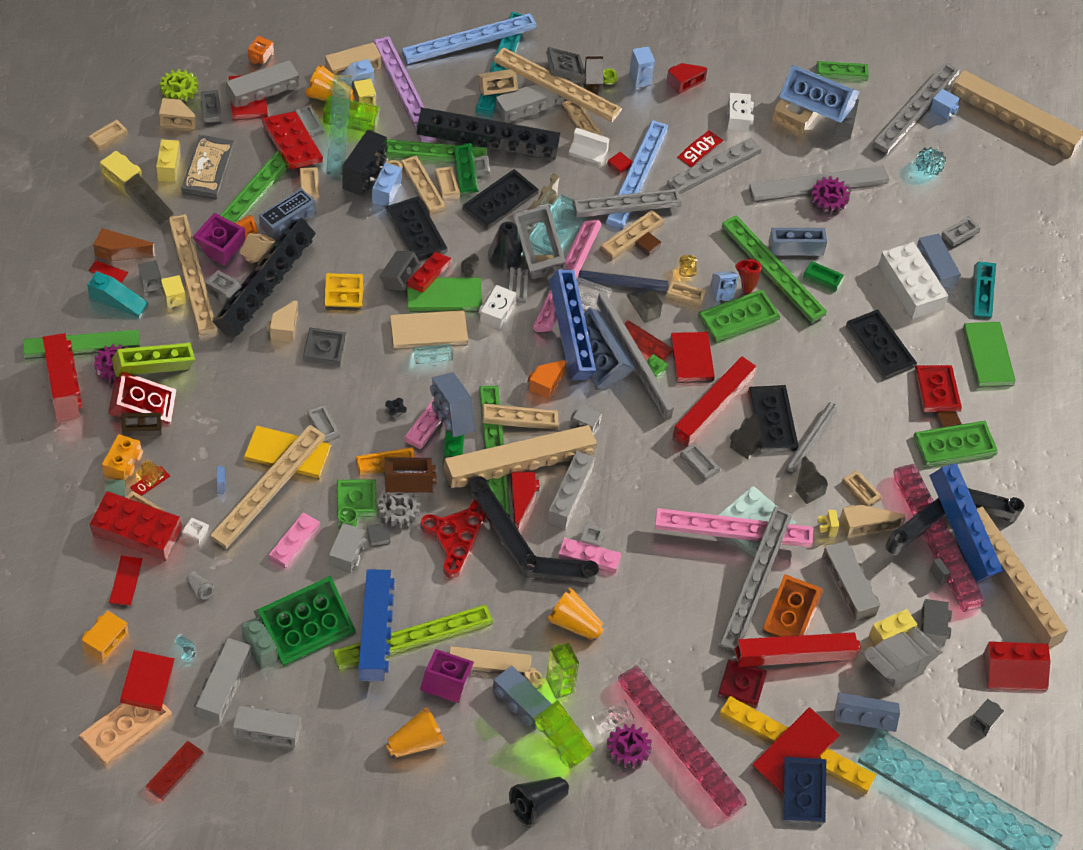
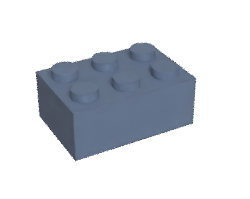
(452, 404)

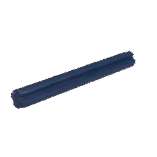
(622, 280)

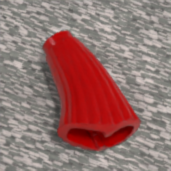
(749, 273)

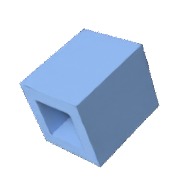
(945, 104)

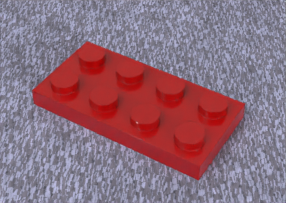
(292, 140)

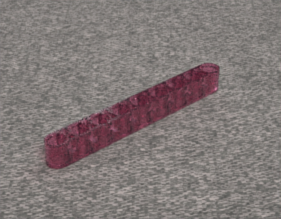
(940, 540)
(682, 741)

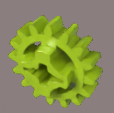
(179, 85)

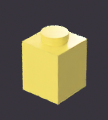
(365, 92)
(173, 291)

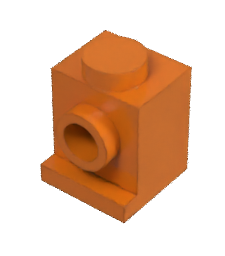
(259, 54)

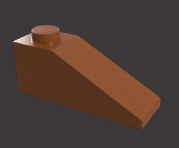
(118, 246)

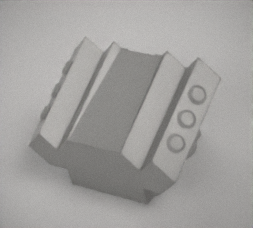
(902, 656)

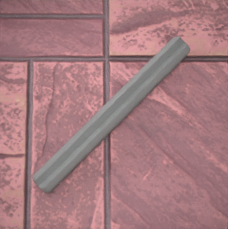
(811, 437)

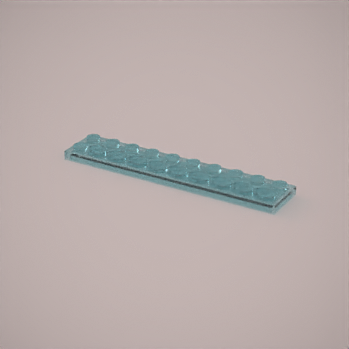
(956, 795)

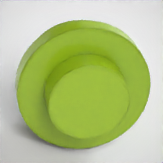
(609, 76)

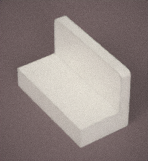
(589, 146)

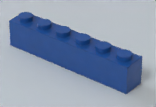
(572, 325)
(966, 523)
(375, 625)

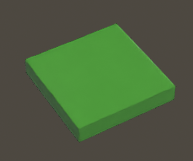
(357, 494)

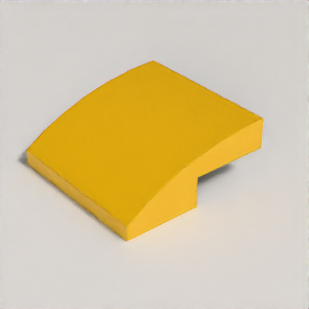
(344, 290)

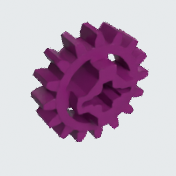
(830, 194)
(106, 357)
(639, 748)

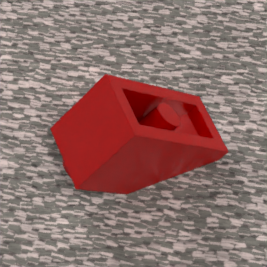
(685, 76)

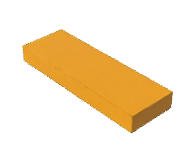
(375, 462)

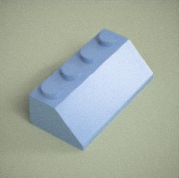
(818, 94)

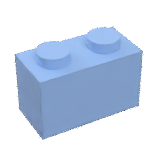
(642, 67)
(387, 184)

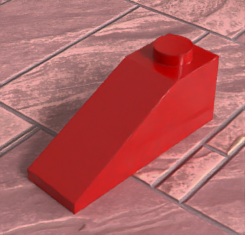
(523, 495)

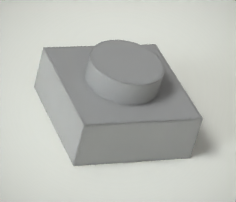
(482, 165)
(592, 535)

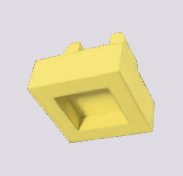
(831, 523)

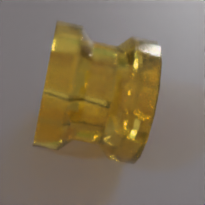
(688, 266)

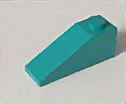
(983, 288)
(115, 294)

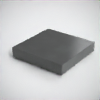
(324, 346)

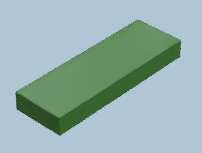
(842, 70)

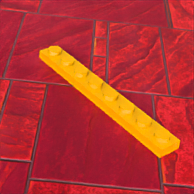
(771, 730)

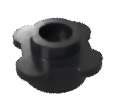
(396, 411)

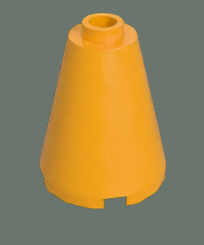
(322, 85)
(575, 616)
(416, 735)

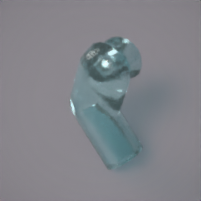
(188, 647)

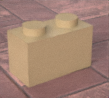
(497, 82)

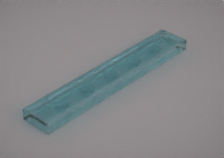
(339, 124)

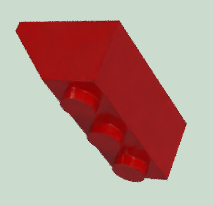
(1017, 666)

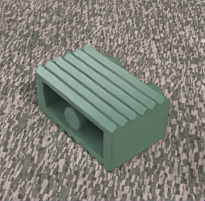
(261, 642)

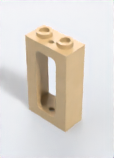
(791, 120)

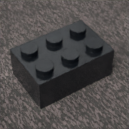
(364, 163)

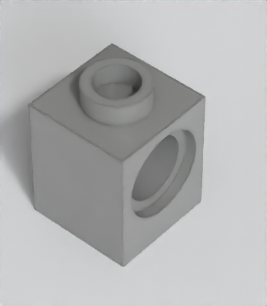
(586, 416)

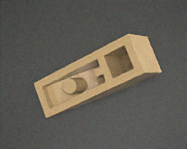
(866, 520)

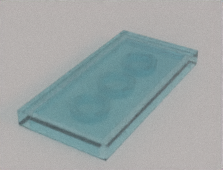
(565, 223)

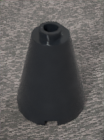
(506, 247)
(537, 798)

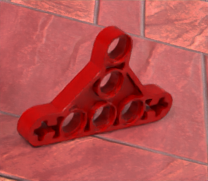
(453, 541)

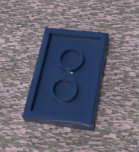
(804, 790)

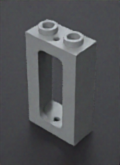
(540, 214)

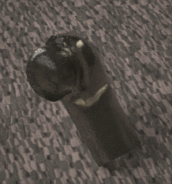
(467, 263)

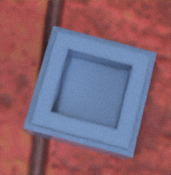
(220, 479)

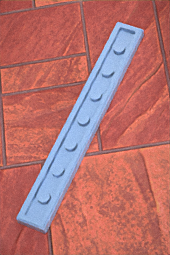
(469, 38)
(640, 168)

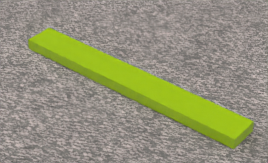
(421, 634)

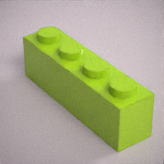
(153, 359)

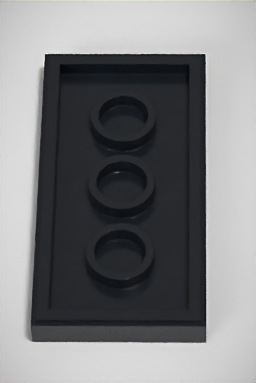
(500, 199)
(416, 228)
(881, 344)
(774, 418)

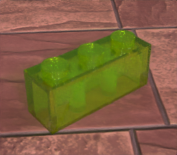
(361, 115)
(562, 670)
(563, 734)

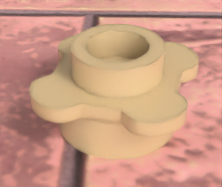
(534, 677)

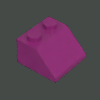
(220, 238)
(446, 676)

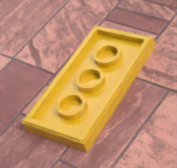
(269, 445)

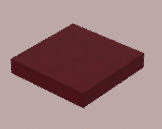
(742, 683)

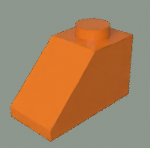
(546, 378)

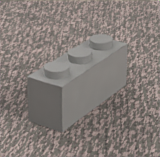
(267, 726)

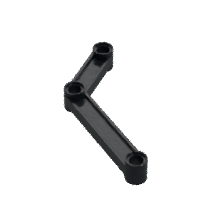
(919, 524)
(519, 549)

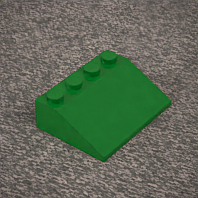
(306, 620)

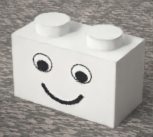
(740, 112)
(498, 307)

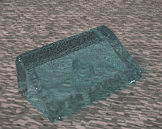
(433, 353)

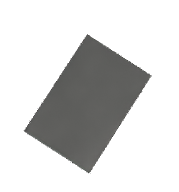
(565, 64)

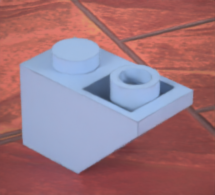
(724, 285)

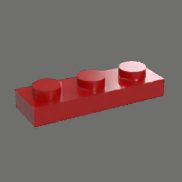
(429, 272)

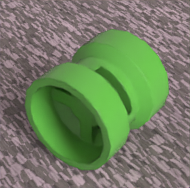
(347, 515)

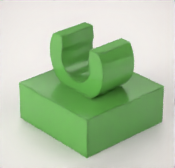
(657, 365)

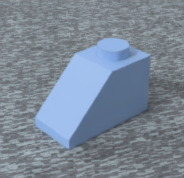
(359, 71)

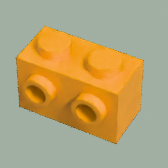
(122, 458)

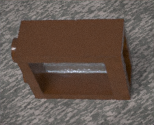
(409, 475)

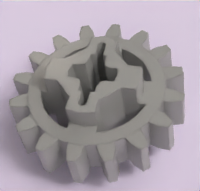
(399, 508)

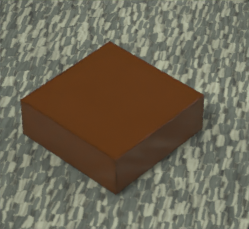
(648, 243)
(948, 418)

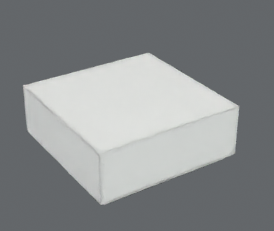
(195, 530)

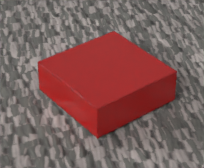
(620, 162)

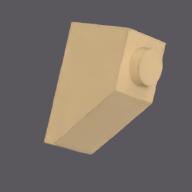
(176, 114)
(256, 247)
(284, 323)

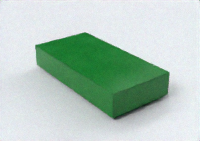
(823, 275)

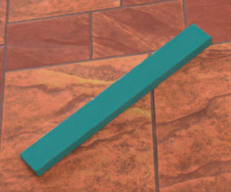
(486, 103)

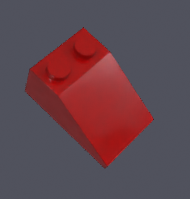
(140, 395)

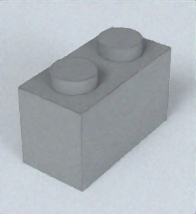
(347, 548)

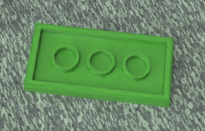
(447, 295)
(739, 315)
(989, 354)
(955, 443)

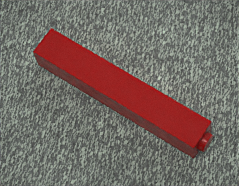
(714, 401)
(796, 649)

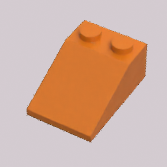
(792, 607)

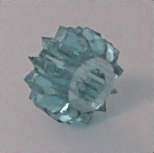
(930, 161)

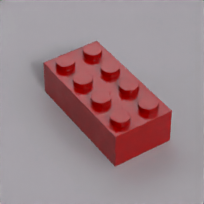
(62, 376)
(136, 525)

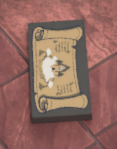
(207, 166)

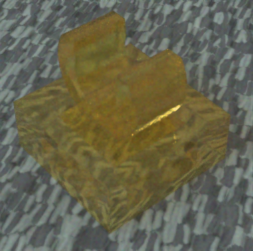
(149, 473)

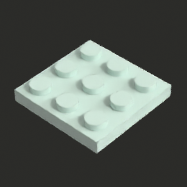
(751, 506)

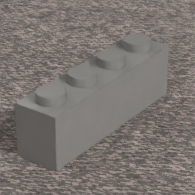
(262, 84)
(525, 102)
(570, 490)
(851, 581)
(223, 680)

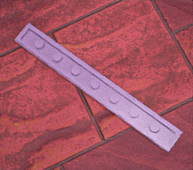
(401, 82)

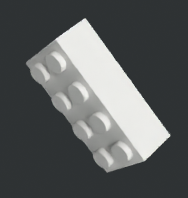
(913, 280)

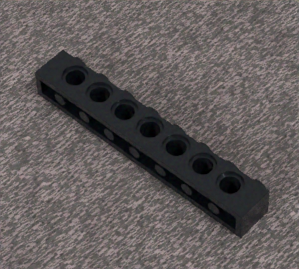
(488, 133)
(272, 266)

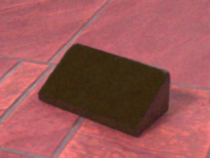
(141, 424)

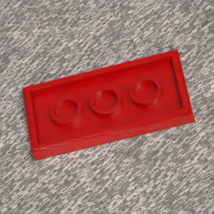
(803, 739)

